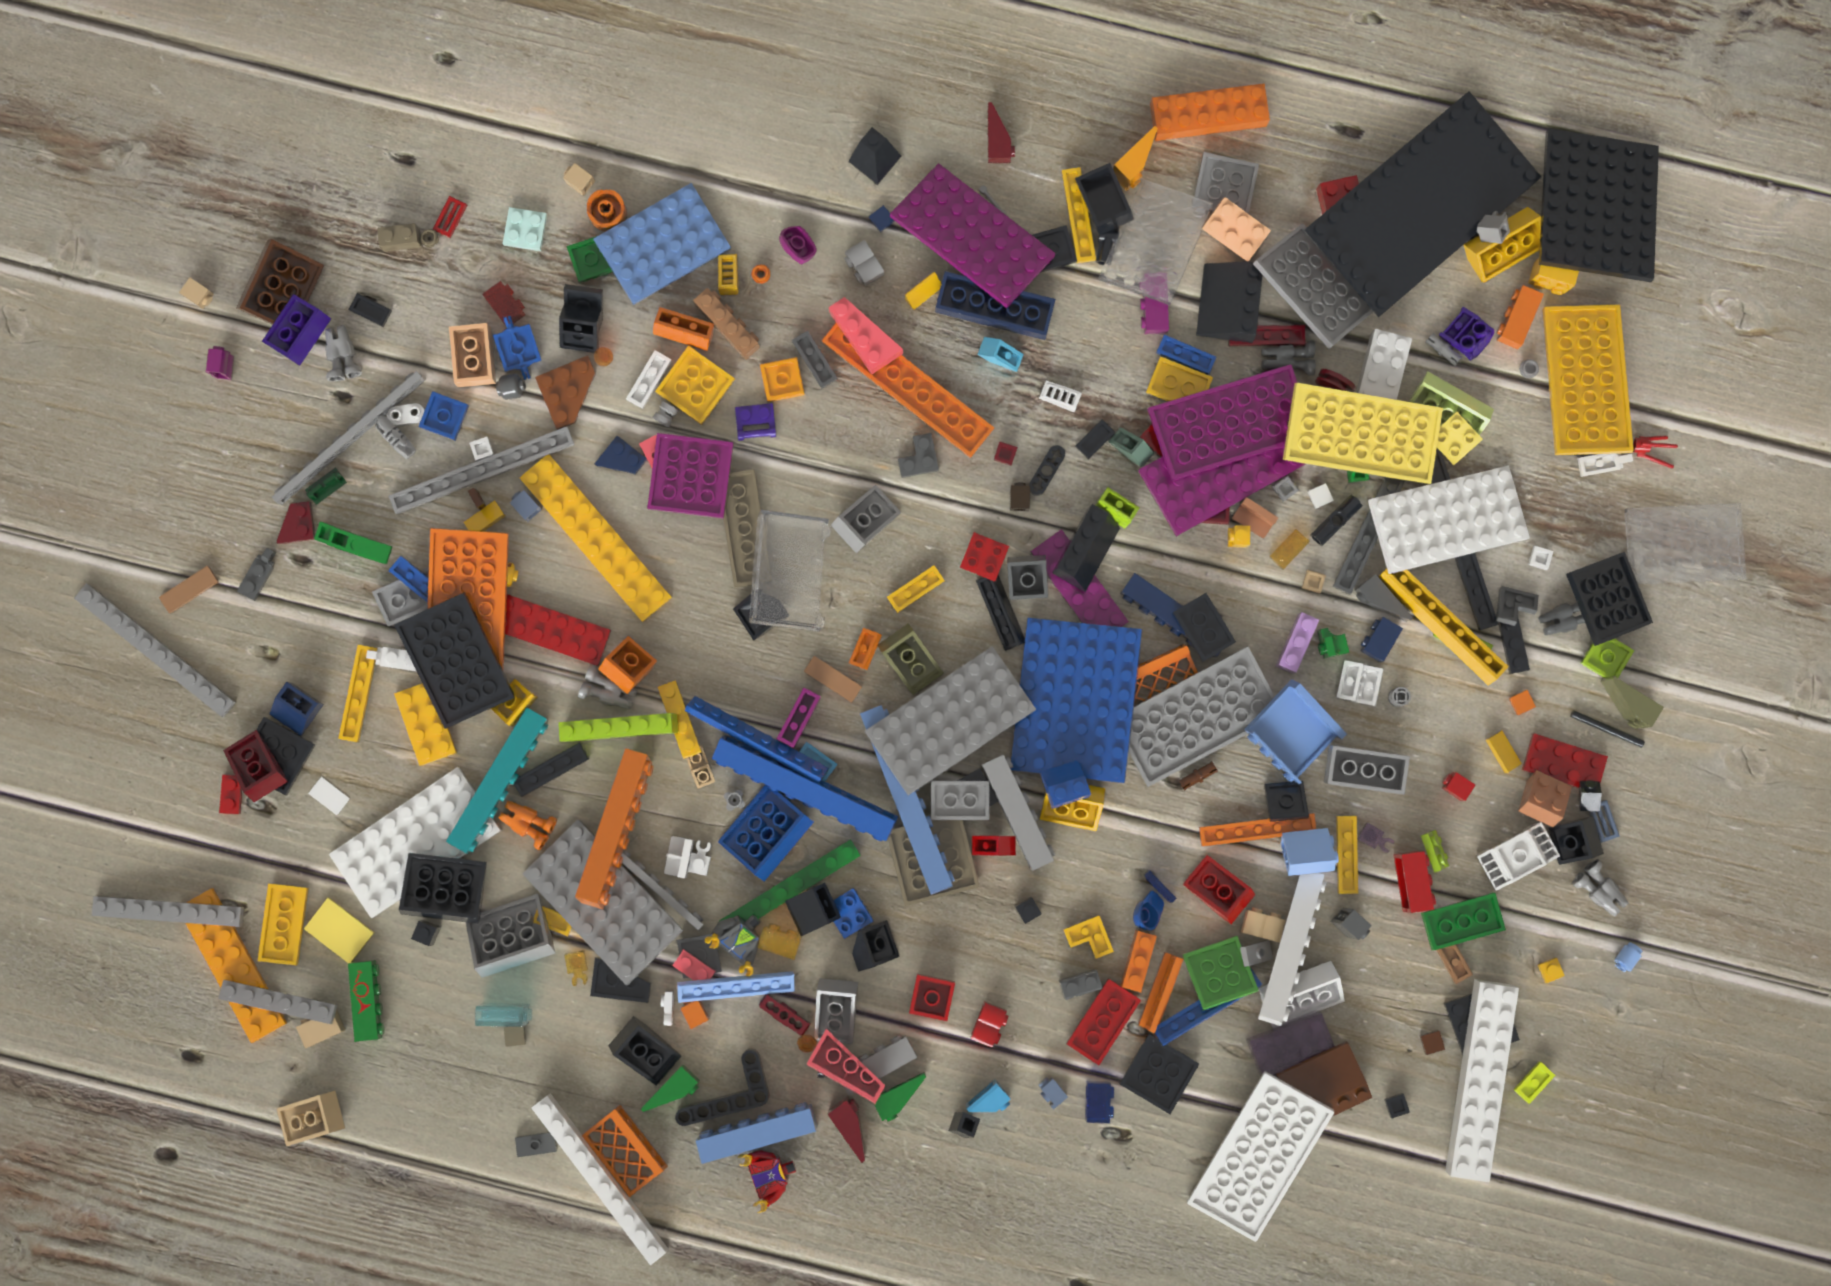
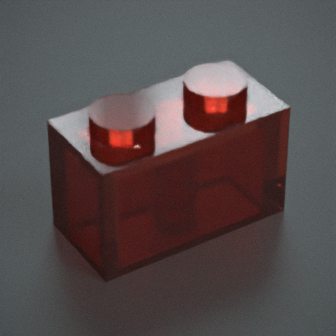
(503, 303)

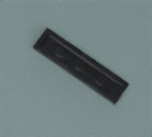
(551, 769)

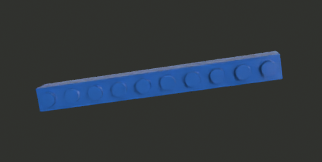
(822, 795)

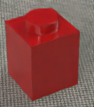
(1458, 786)

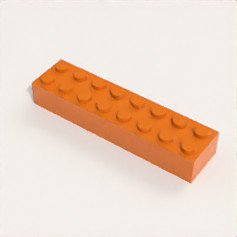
(614, 829)

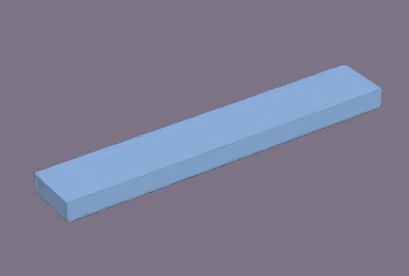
(735, 986)

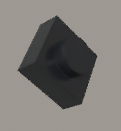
(1397, 1105)

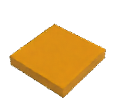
(782, 379)

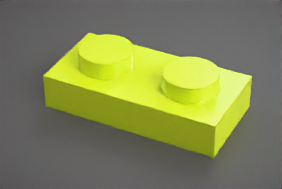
(1534, 1082)

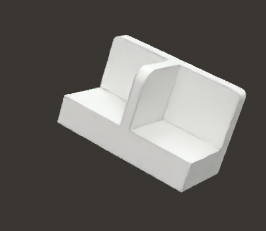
(678, 856)

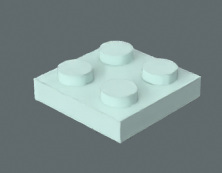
(524, 229)

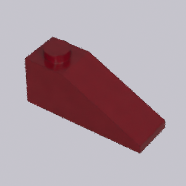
(998, 139)

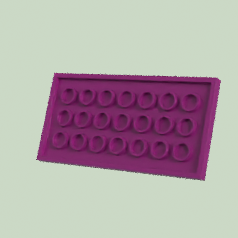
(972, 235)
(1224, 422)
(1207, 493)

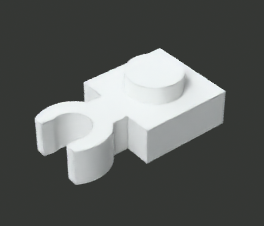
(699, 861)
(667, 1002)

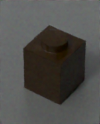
(1019, 497)

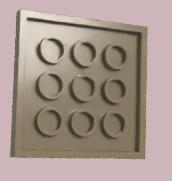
(956, 850)

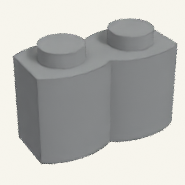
(864, 263)

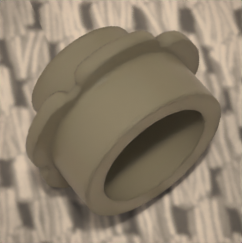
(429, 233)

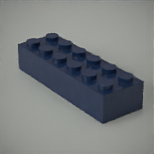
(965, 300)

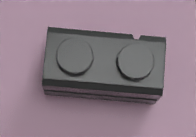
(1080, 984)

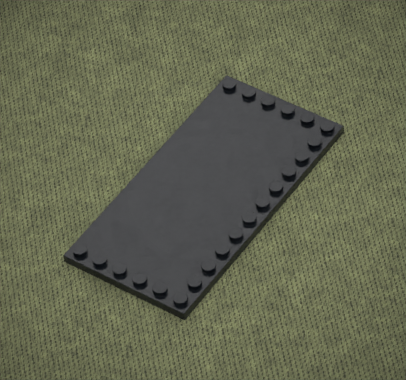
(1422, 203)

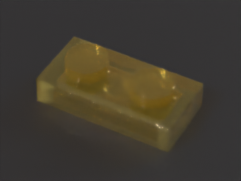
(1289, 549)

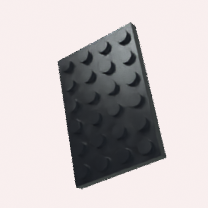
(454, 660)

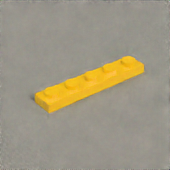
(1078, 217)
(357, 695)

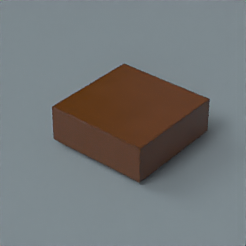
(477, 499)
(1432, 1042)

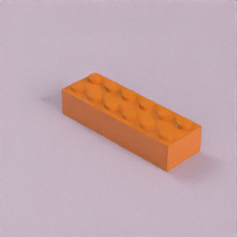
(1210, 112)

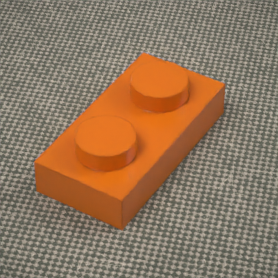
(865, 648)

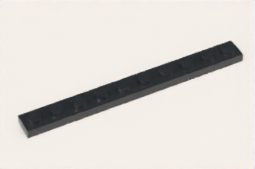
(1469, 567)

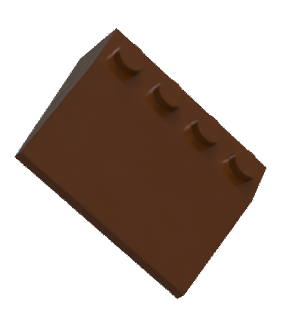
(275, 279)
(1330, 1078)

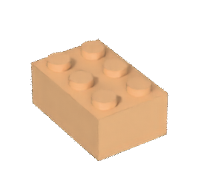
(1236, 229)
(472, 355)

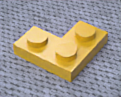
(1092, 931)

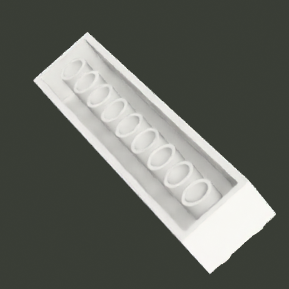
(1481, 1080)

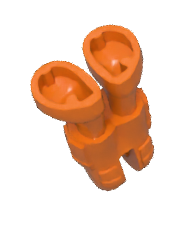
(522, 823)

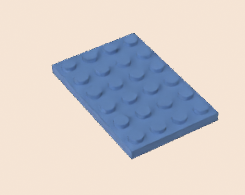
(662, 243)

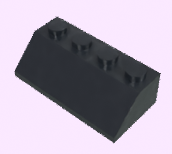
(1087, 548)

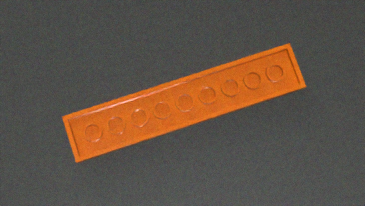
(920, 396)

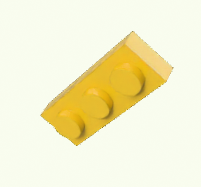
(915, 589)

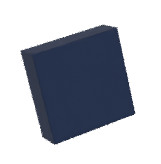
(881, 218)

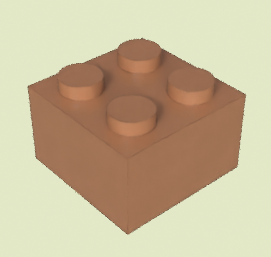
(1545, 798)

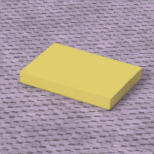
(339, 930)

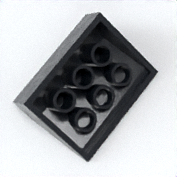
(1229, 301)
(443, 888)

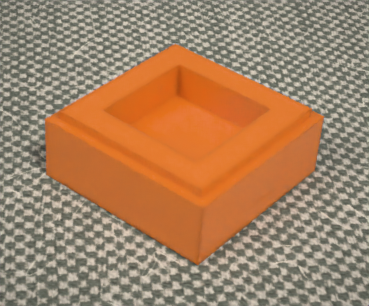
(1522, 702)

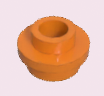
(760, 268)

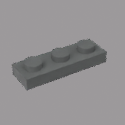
(814, 359)

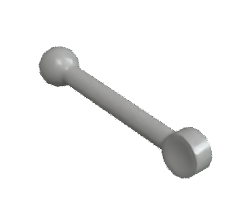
(983, 189)

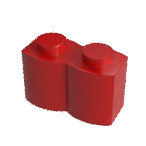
(988, 1024)

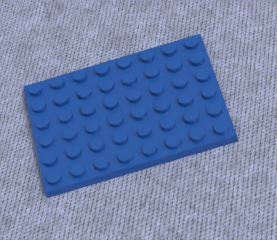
(1082, 695)

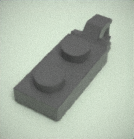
(257, 575)

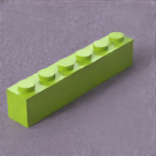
(618, 727)

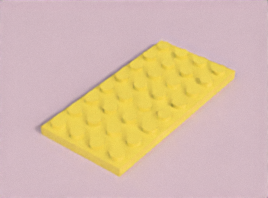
(1362, 433)

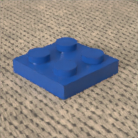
(443, 416)

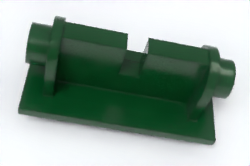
(325, 486)

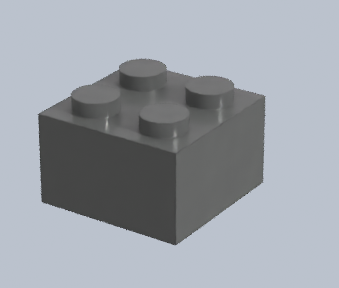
(1027, 577)

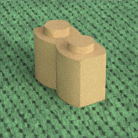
(1263, 925)

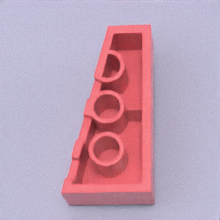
(866, 338)
(843, 1067)

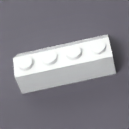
(1315, 991)

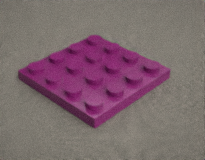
(690, 475)

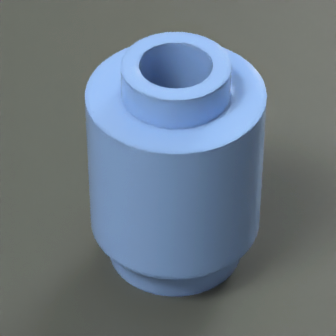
(1628, 957)

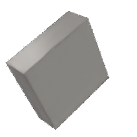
(1285, 488)

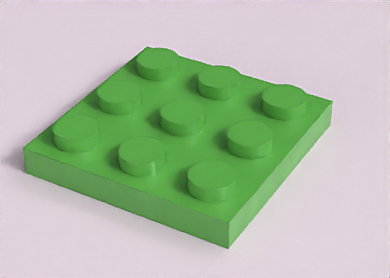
(1219, 973)

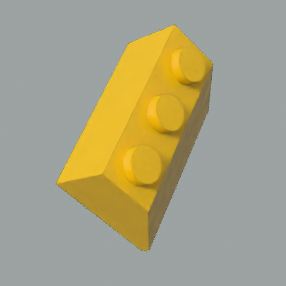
(1078, 814)

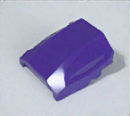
(1468, 334)

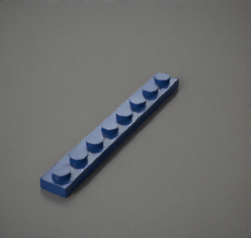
(756, 739)

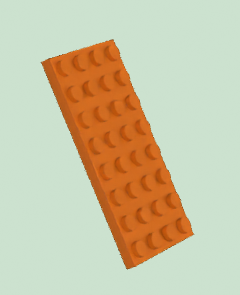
(474, 565)

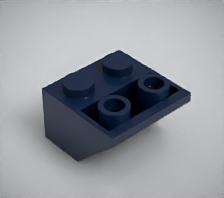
(295, 708)

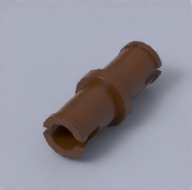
(1198, 775)

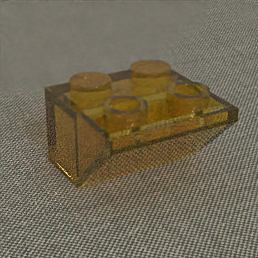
(780, 941)

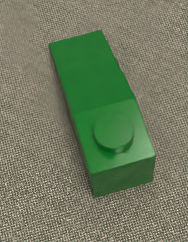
(677, 1087)
(895, 1098)

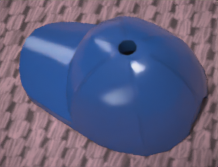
(1148, 912)

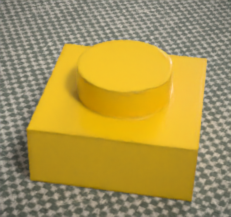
(1551, 970)

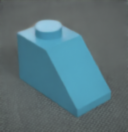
(1000, 353)

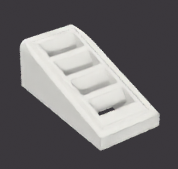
(1070, 392)

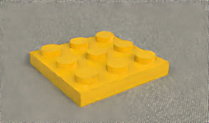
(695, 385)

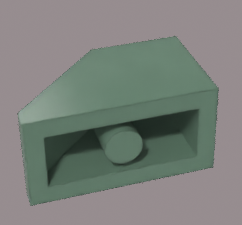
(1131, 447)

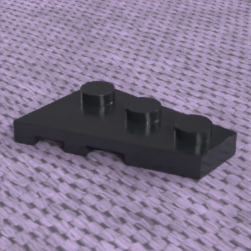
(609, 985)

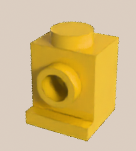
(1239, 536)

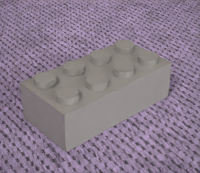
(1366, 769)

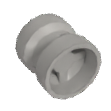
(662, 417)
(1399, 696)

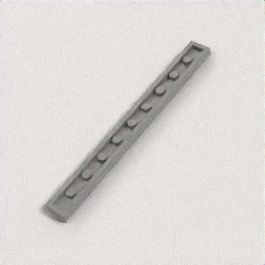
(342, 442)
(481, 470)
(155, 650)

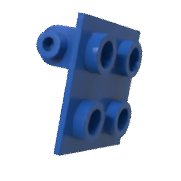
(852, 912)

